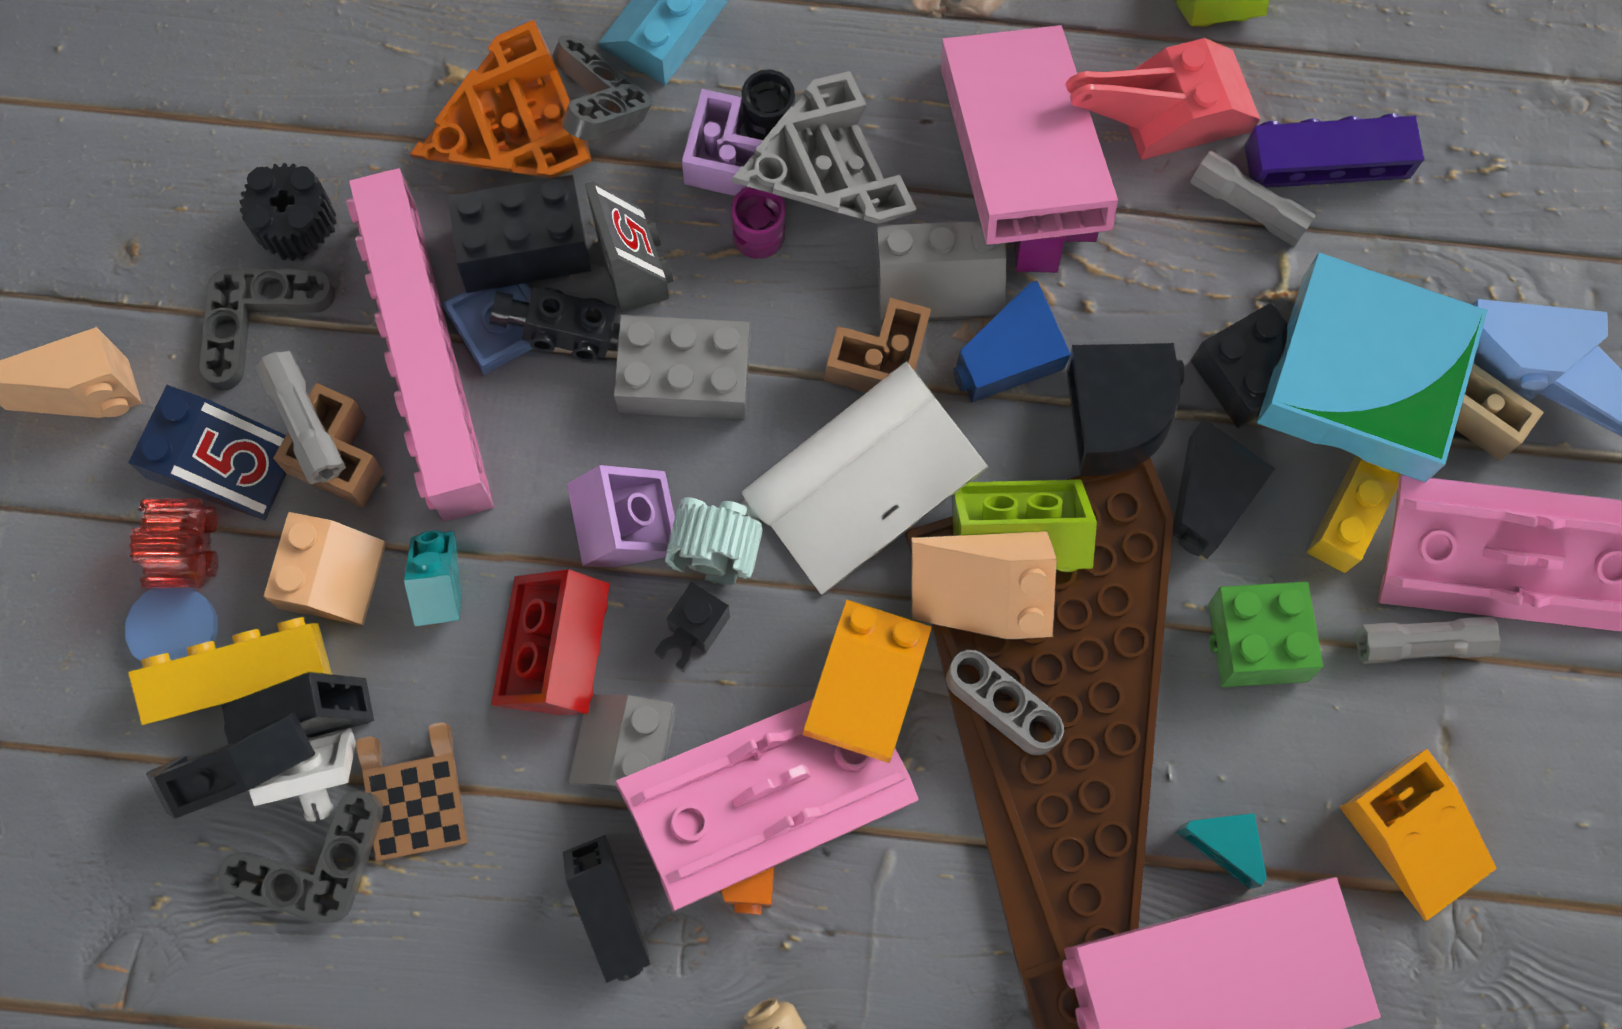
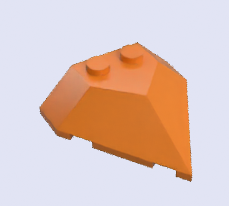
(509, 113)

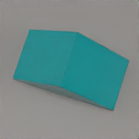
(1231, 844)

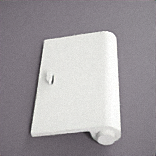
(841, 481)

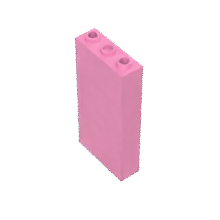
(1023, 140)
(1237, 966)

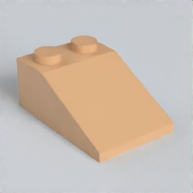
(70, 377)
(986, 583)

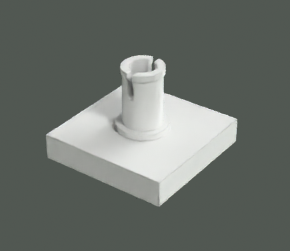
(311, 777)

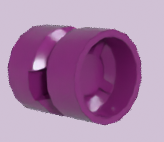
(758, 222)

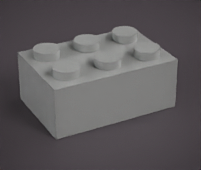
(682, 367)

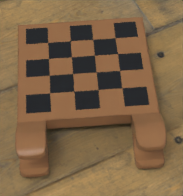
(417, 797)

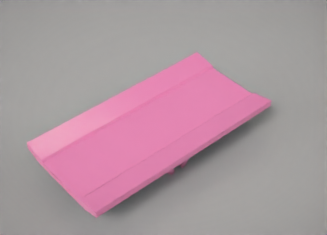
(1506, 553)
(755, 803)

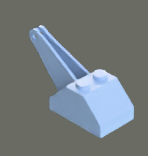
(1554, 356)

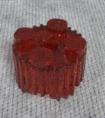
(175, 543)

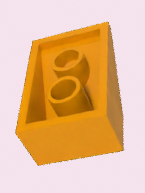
(867, 681)

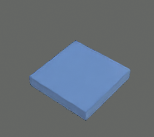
(487, 343)

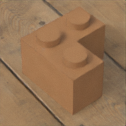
(865, 360)
(342, 421)

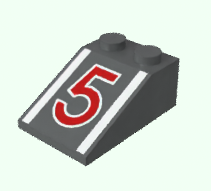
(628, 249)

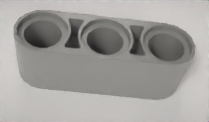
(1027, 706)

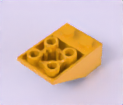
(1421, 833)

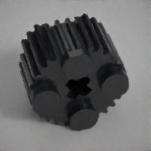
(287, 210)

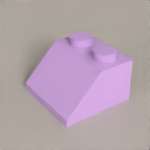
(621, 515)

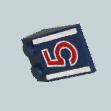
(210, 453)

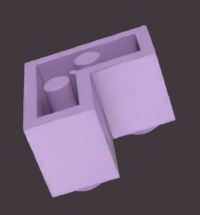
(714, 144)

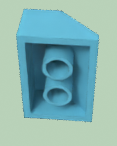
(659, 33)

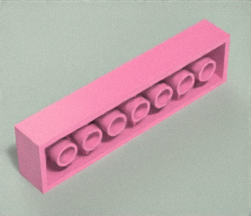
(418, 346)

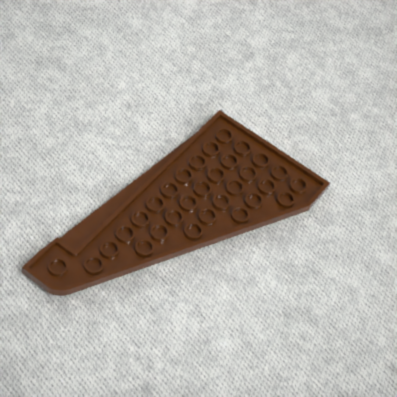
(1074, 821)

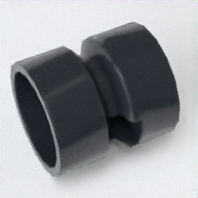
(765, 101)

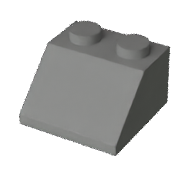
(620, 739)

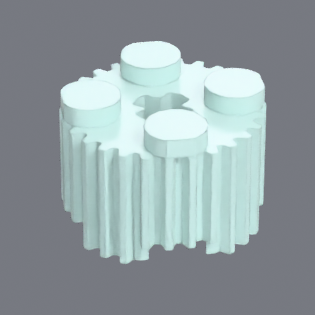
(714, 540)

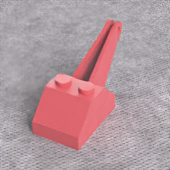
(1173, 99)

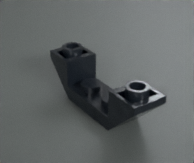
(232, 769)

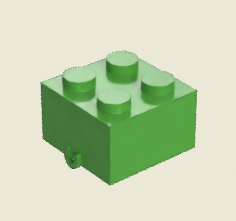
(1264, 634)

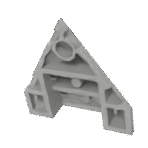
(823, 158)

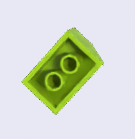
(1031, 506)

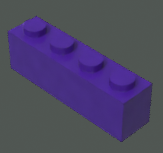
(1334, 151)

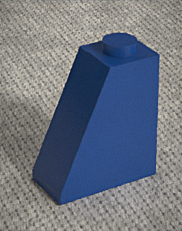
(1013, 347)

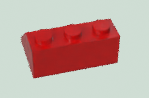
(551, 643)

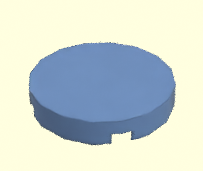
(169, 622)

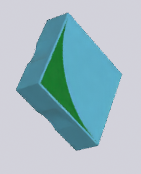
(1374, 367)

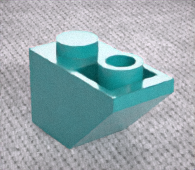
(433, 578)

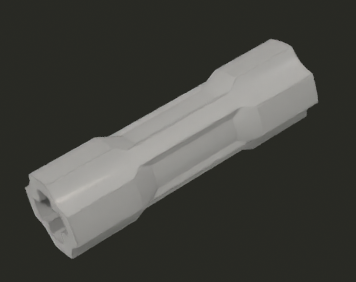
(1277, 214)
(312, 444)
(1426, 640)

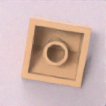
(324, 569)

